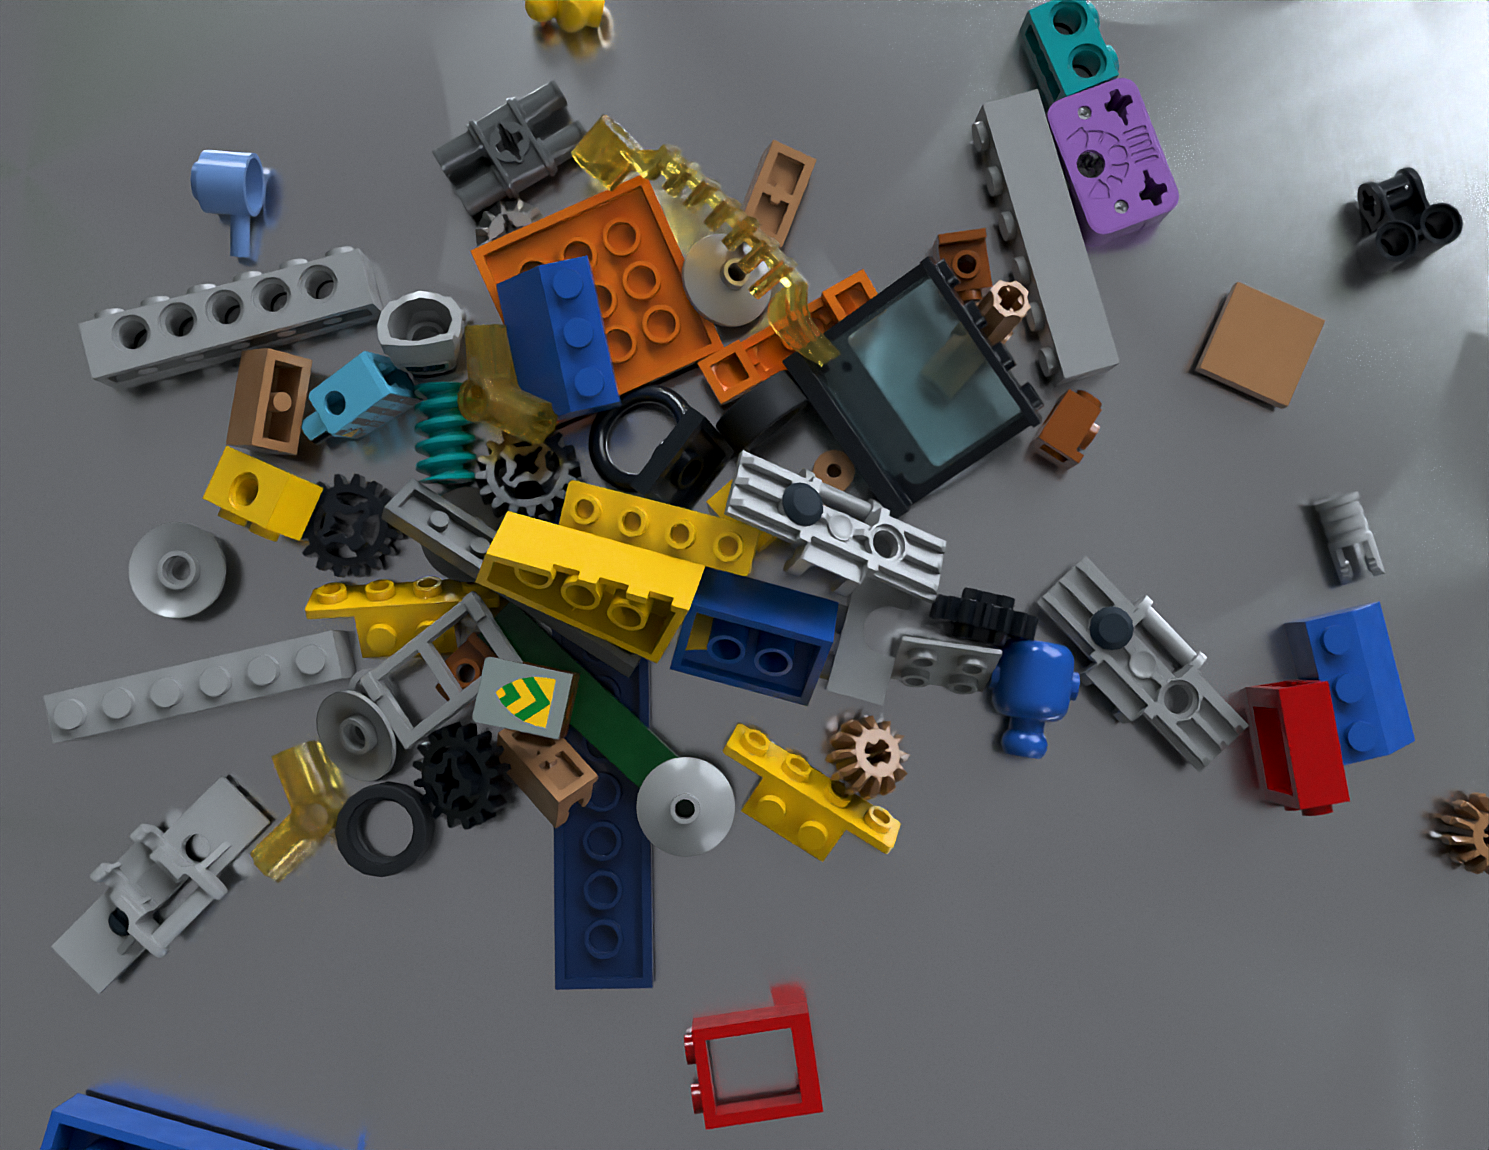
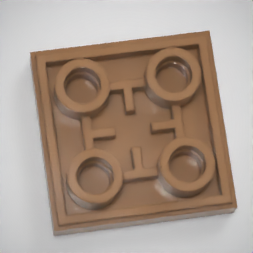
(1260, 345)

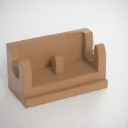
(778, 188)
(547, 772)

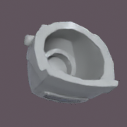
(422, 332)

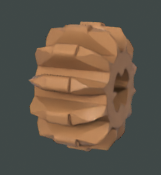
(880, 749)
(1468, 833)

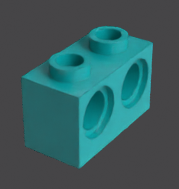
(1057, 53)

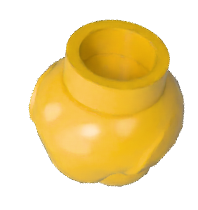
(569, 14)

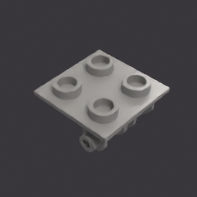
(946, 664)

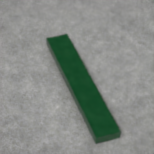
(595, 710)

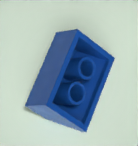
(560, 337)
(759, 636)
(1357, 660)

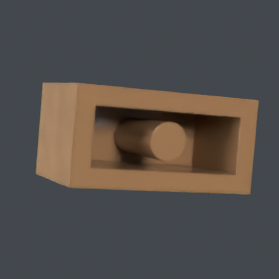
(269, 401)

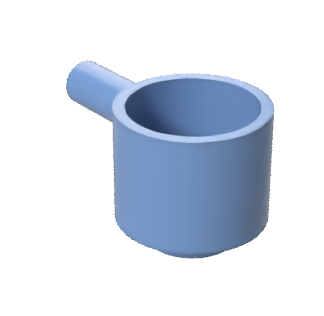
(230, 186)

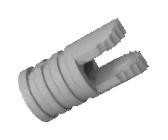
(1345, 527)

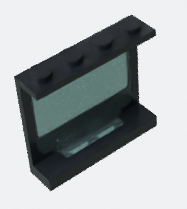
(916, 387)

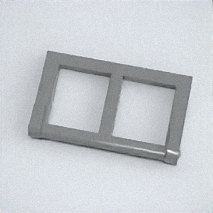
(422, 644)

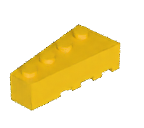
(592, 582)

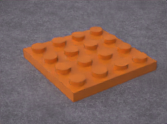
(635, 274)

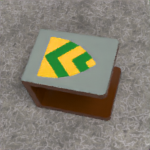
(526, 697)

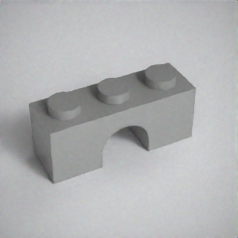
(853, 665)

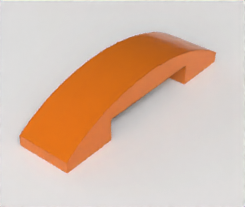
(747, 363)

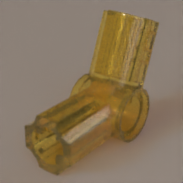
(493, 396)
(296, 836)

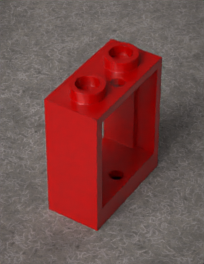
(1298, 745)
(749, 1022)

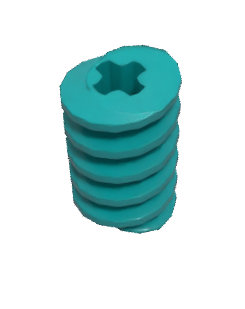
(443, 433)

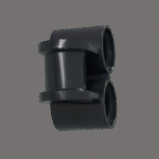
(1402, 221)

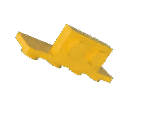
(660, 527)
(395, 613)
(803, 801)

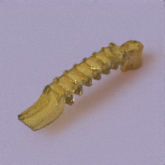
(609, 156)

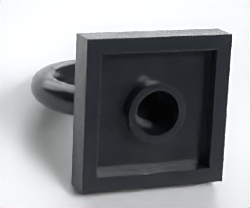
(679, 465)

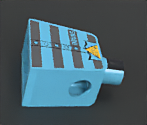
(359, 399)

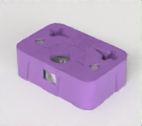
(1120, 154)

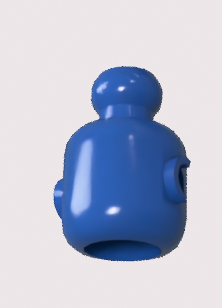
(1032, 687)

